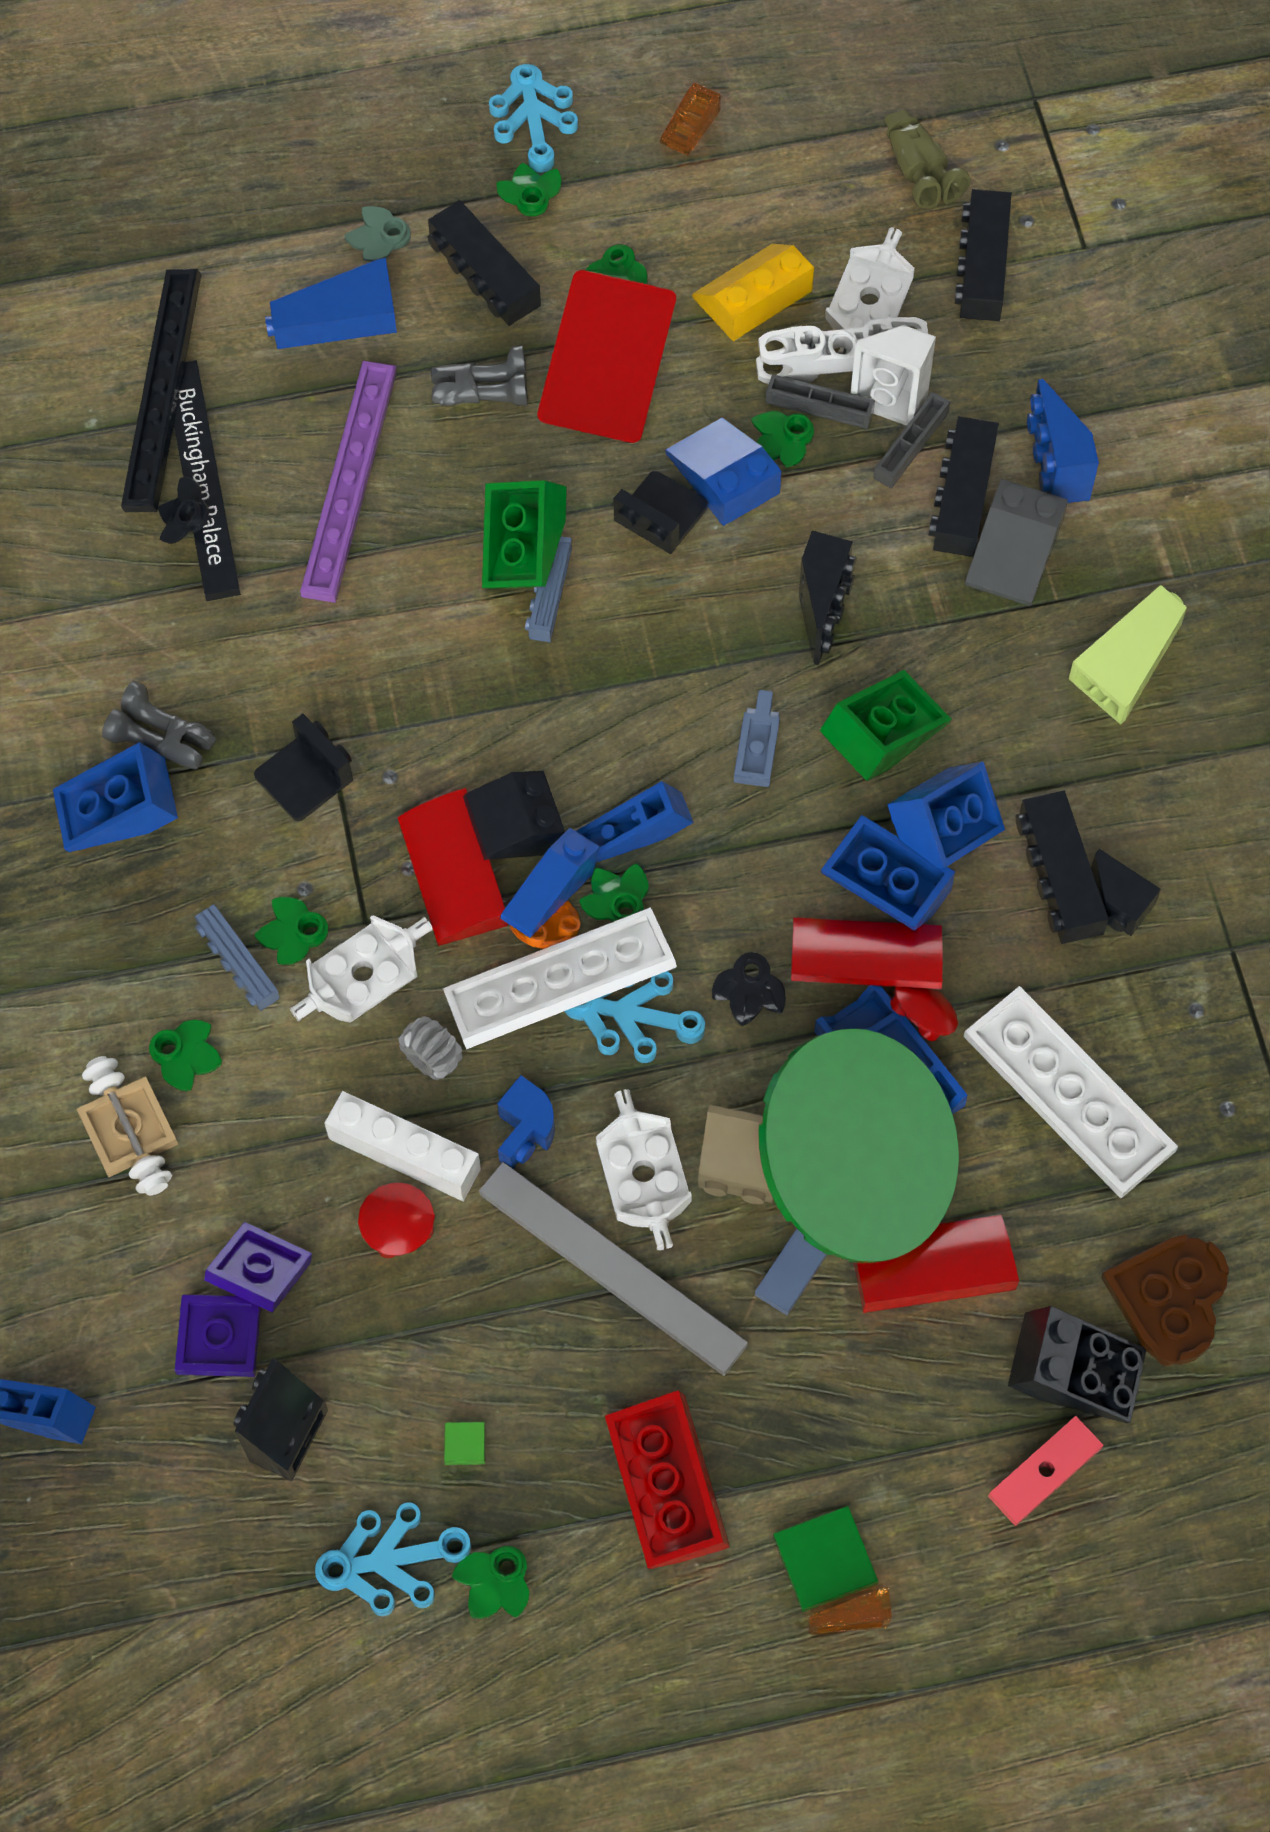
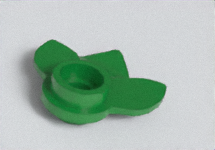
(530, 187)
(625, 268)
(778, 436)
(614, 893)
(288, 930)
(191, 1053)
(490, 1586)

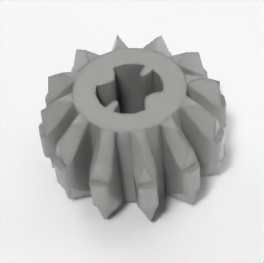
(430, 1048)

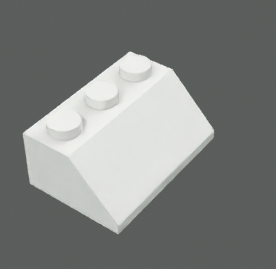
(894, 371)

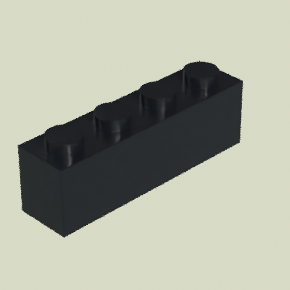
(985, 255)
(483, 263)
(965, 486)
(1061, 867)

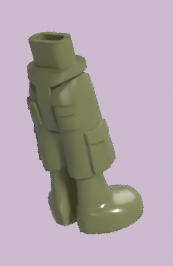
(924, 162)

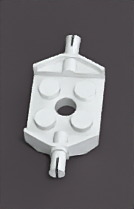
(871, 271)
(378, 946)
(637, 1141)

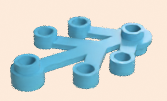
(526, 81)
(628, 1011)
(386, 1559)

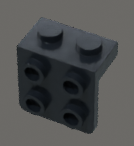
(659, 510)
(305, 770)

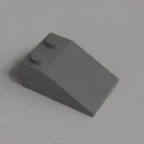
(1016, 542)

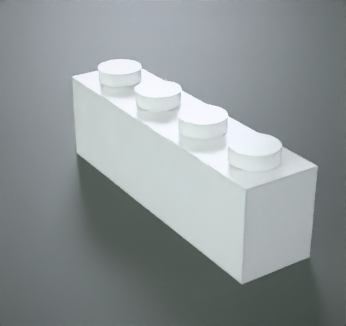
(403, 1146)

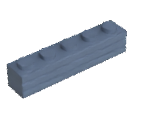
(548, 598)
(236, 958)

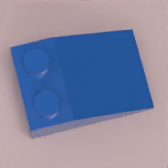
(726, 469)
(115, 800)

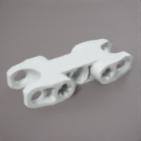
(811, 351)

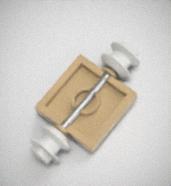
(127, 1126)

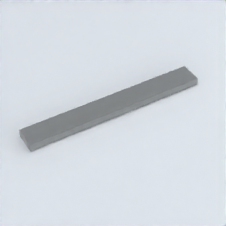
(614, 1269)

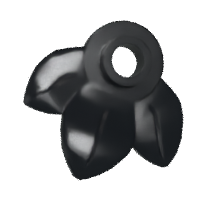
(185, 513)
(748, 993)

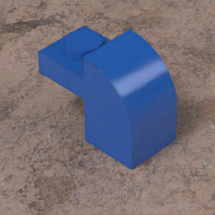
(532, 1117)

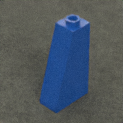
(335, 309)

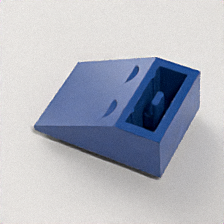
(1061, 447)

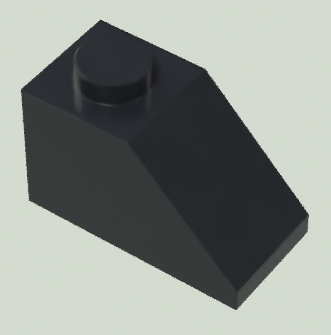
(1123, 892)

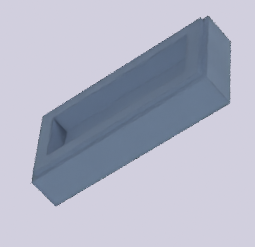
(790, 1273)

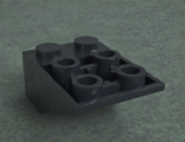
(824, 582)
(1076, 1365)
(279, 1421)

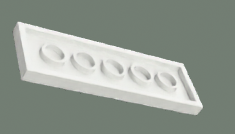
(559, 978)
(1070, 1092)

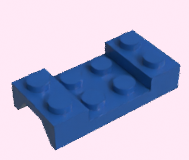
(874, 1013)

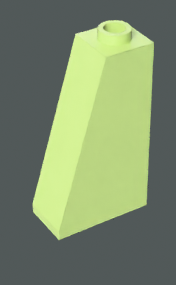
(1126, 656)

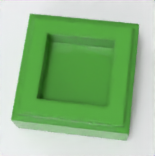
(464, 1443)

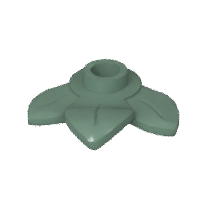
(376, 235)

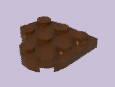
(1171, 1296)

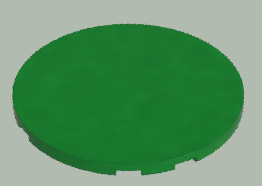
(859, 1145)

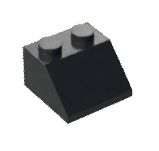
(514, 816)

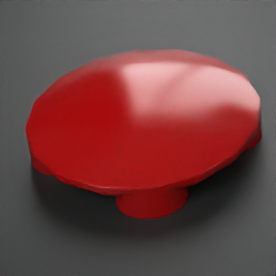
(927, 1010)
(396, 1219)

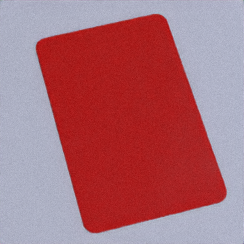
(606, 356)

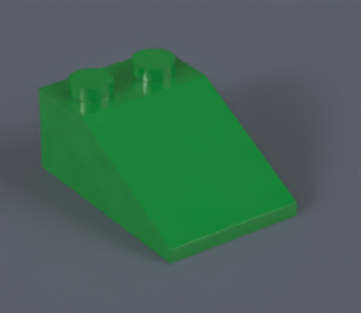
(521, 532)
(883, 724)

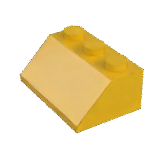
(756, 289)

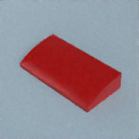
(451, 870)
(866, 953)
(951, 1264)
(666, 1481)

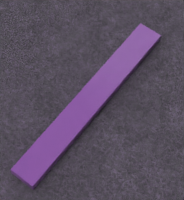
(348, 482)

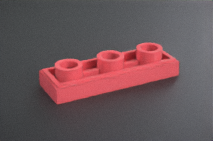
(1061, 1455)

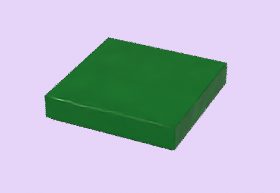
(825, 1559)

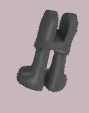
(458, 385)
(136, 705)

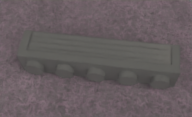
(820, 401)
(911, 440)

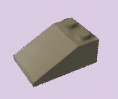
(732, 1156)

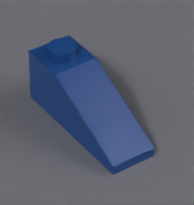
(639, 821)
(552, 882)
(45, 1411)

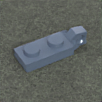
(757, 743)

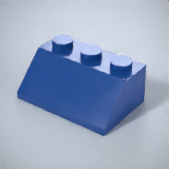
(948, 814)
(889, 874)

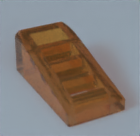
(701, 101)
(860, 1613)

